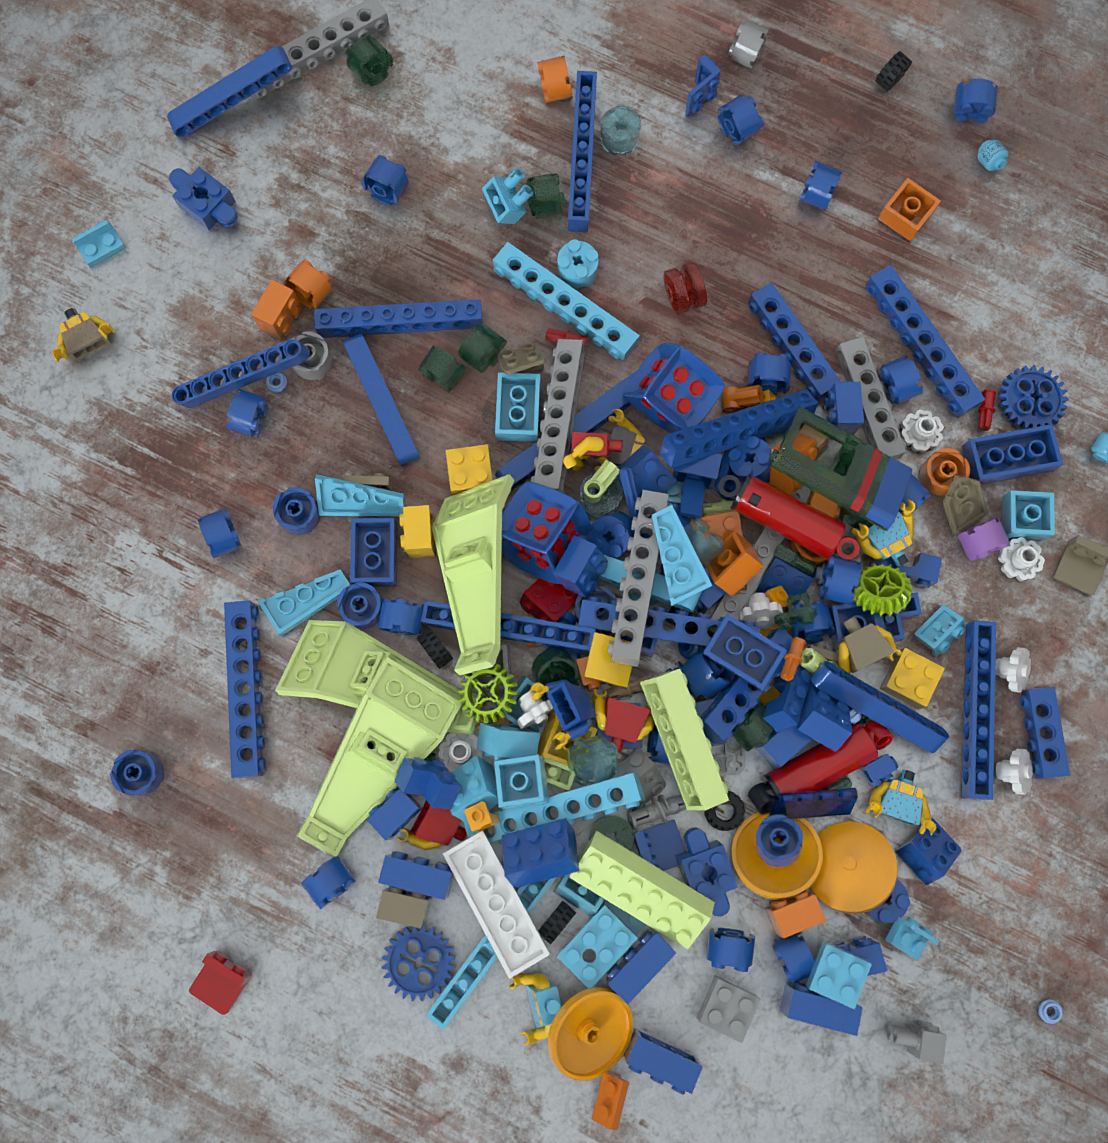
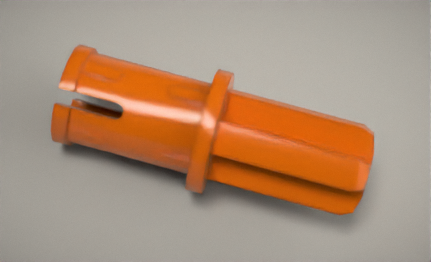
(793, 658)

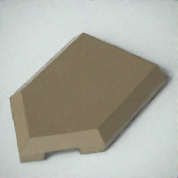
(964, 503)

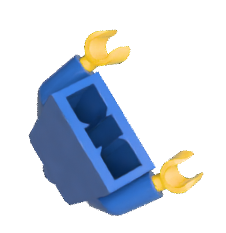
(571, 707)

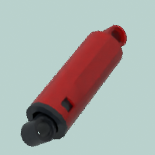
(789, 517)
(821, 765)

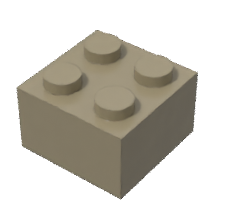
(404, 907)

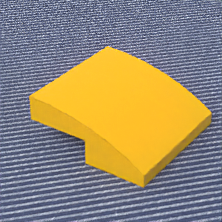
(600, 665)

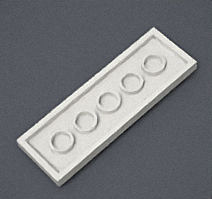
(496, 904)

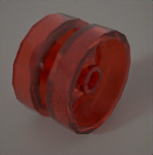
(685, 288)

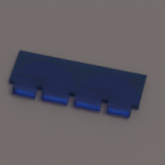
(815, 803)

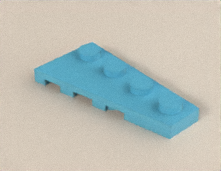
(348, 498)
(680, 562)
(295, 606)

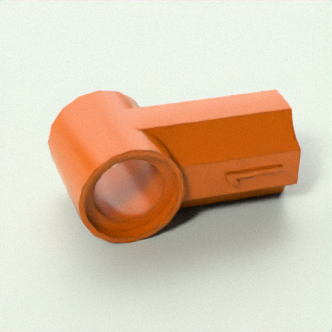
(736, 398)

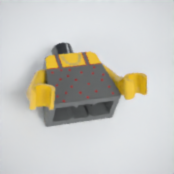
(624, 431)

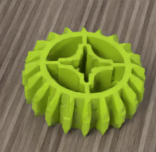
(882, 590)
(480, 701)

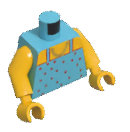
(889, 543)
(902, 802)
(543, 1002)

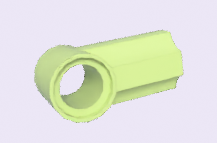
(601, 480)
(812, 660)

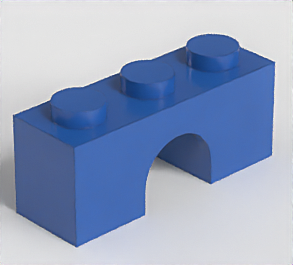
(923, 572)
(787, 707)

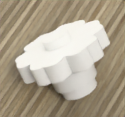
(921, 431)
(1021, 559)
(760, 611)
(1015, 669)
(534, 710)
(458, 750)
(1016, 771)

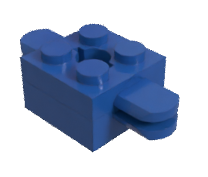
(203, 198)
(707, 869)

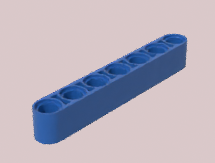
(229, 91)
(249, 373)
(381, 399)
(879, 707)

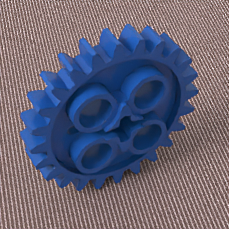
(1032, 398)
(410, 982)

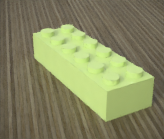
(685, 740)
(643, 890)

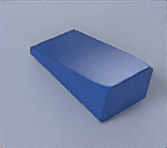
(692, 498)

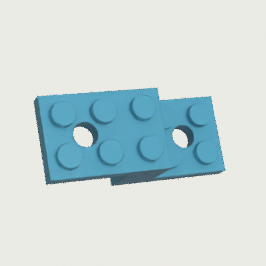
(607, 933)

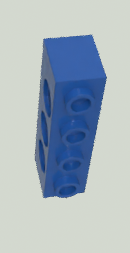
(1054, 741)

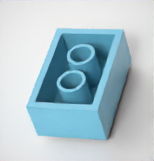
(517, 407)

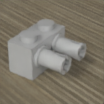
(921, 1039)

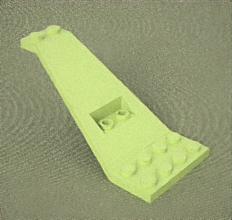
(470, 559)
(339, 663)
(400, 718)

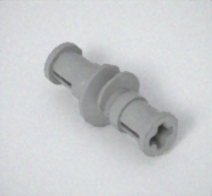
(659, 809)

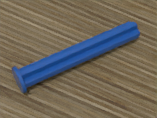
(630, 492)

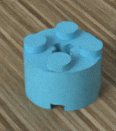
(577, 264)

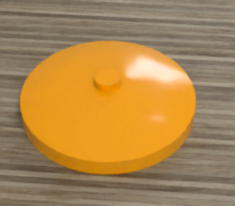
(855, 869)
(772, 881)
(590, 1033)

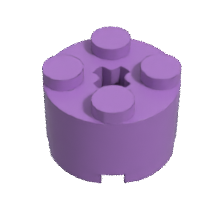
(984, 539)

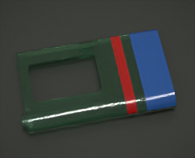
(871, 485)

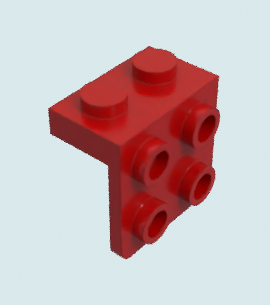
(547, 600)
(219, 982)

